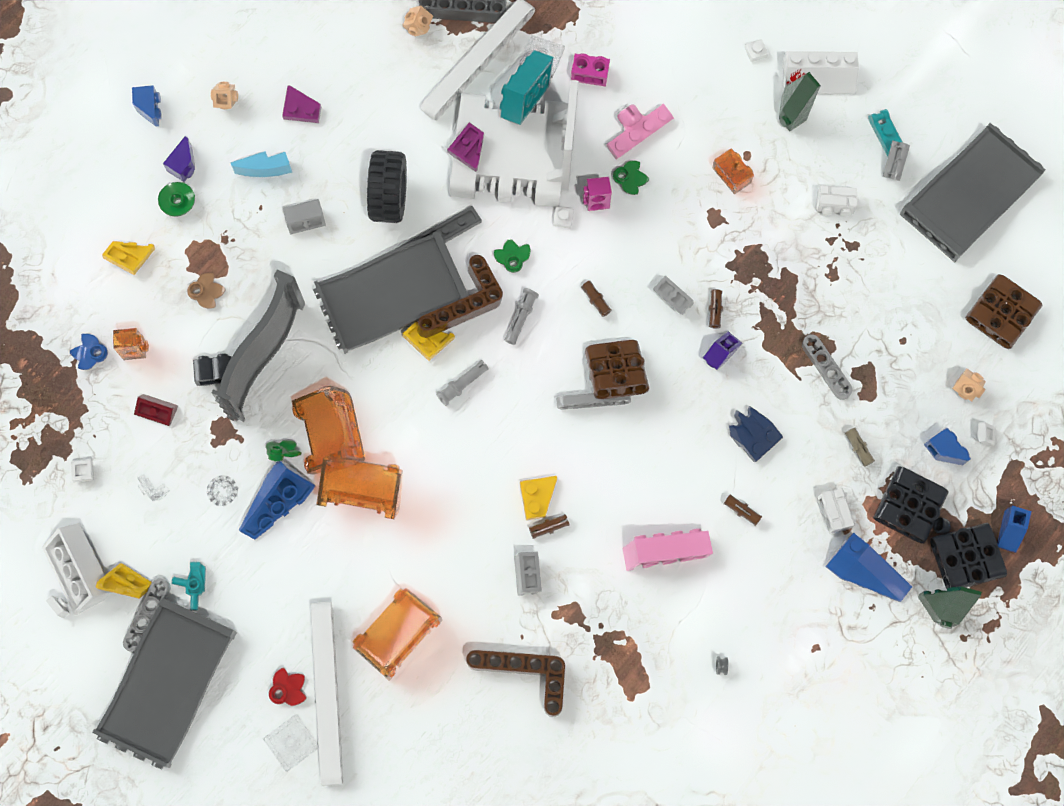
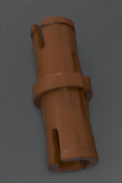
(596, 298)
(716, 303)
(754, 517)
(549, 526)

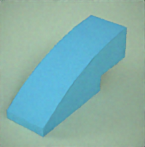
(262, 166)

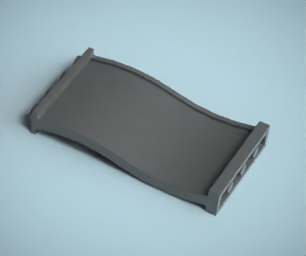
(972, 192)
(390, 292)
(259, 346)
(164, 684)

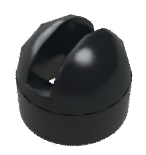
(942, 526)

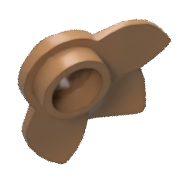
(208, 291)

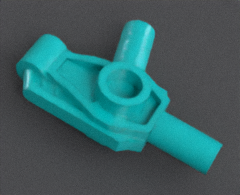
(194, 584)

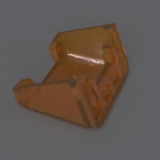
(329, 426)
(360, 484)
(396, 632)

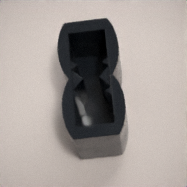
(210, 370)

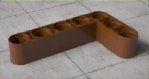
(465, 304)
(525, 668)

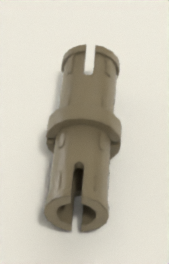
(859, 447)

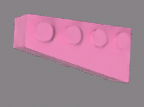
(667, 548)

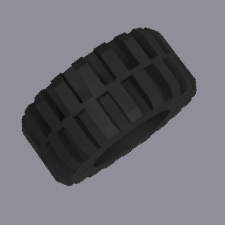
(386, 186)

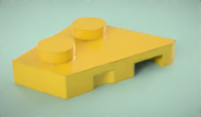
(128, 255)
(428, 346)
(537, 496)
(124, 581)

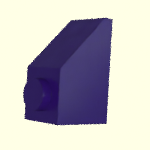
(181, 161)
(722, 350)

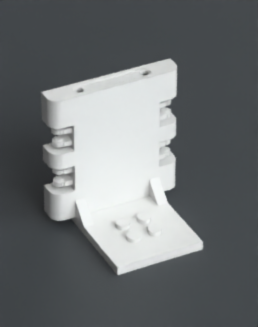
(518, 155)

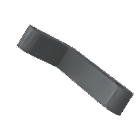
(469, 13)

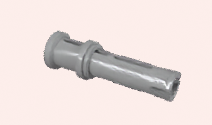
(524, 308)
(455, 388)

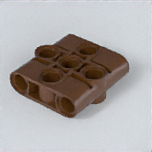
(1007, 328)
(616, 369)

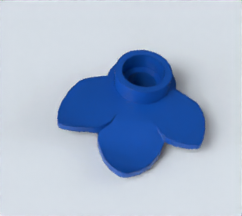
(87, 352)

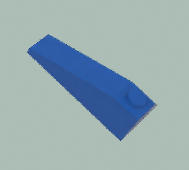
(278, 494)
(865, 567)

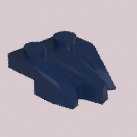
(754, 433)

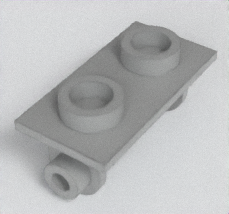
(896, 160)

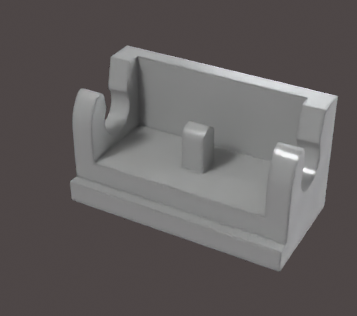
(304, 216)
(673, 295)
(527, 573)

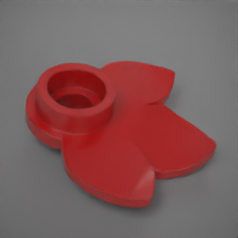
(290, 687)

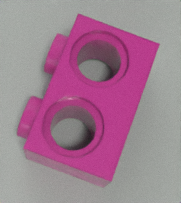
(589, 74)
(597, 193)

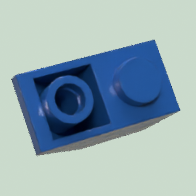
(145, 101)
(947, 449)
(1013, 528)

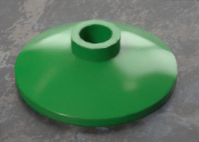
(171, 193)

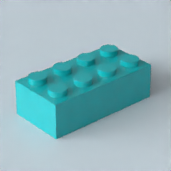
(526, 87)

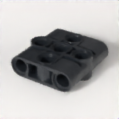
(929, 499)
(976, 539)

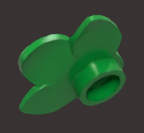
(633, 177)
(512, 253)
(277, 451)

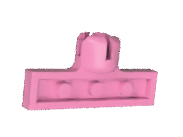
(637, 128)

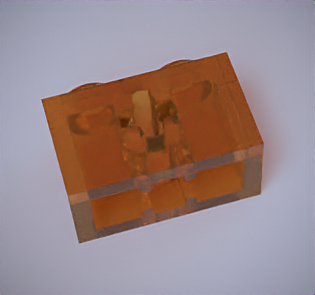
(733, 171)
(130, 344)

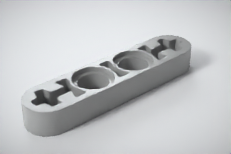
(824, 368)
(588, 401)
(142, 612)

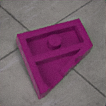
(300, 107)
(468, 146)

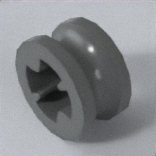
(722, 665)

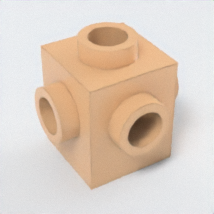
(417, 21)
(221, 100)
(969, 385)

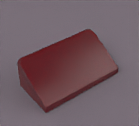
(155, 409)

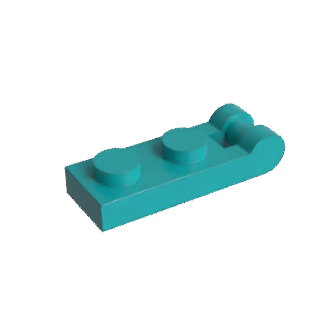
(886, 132)

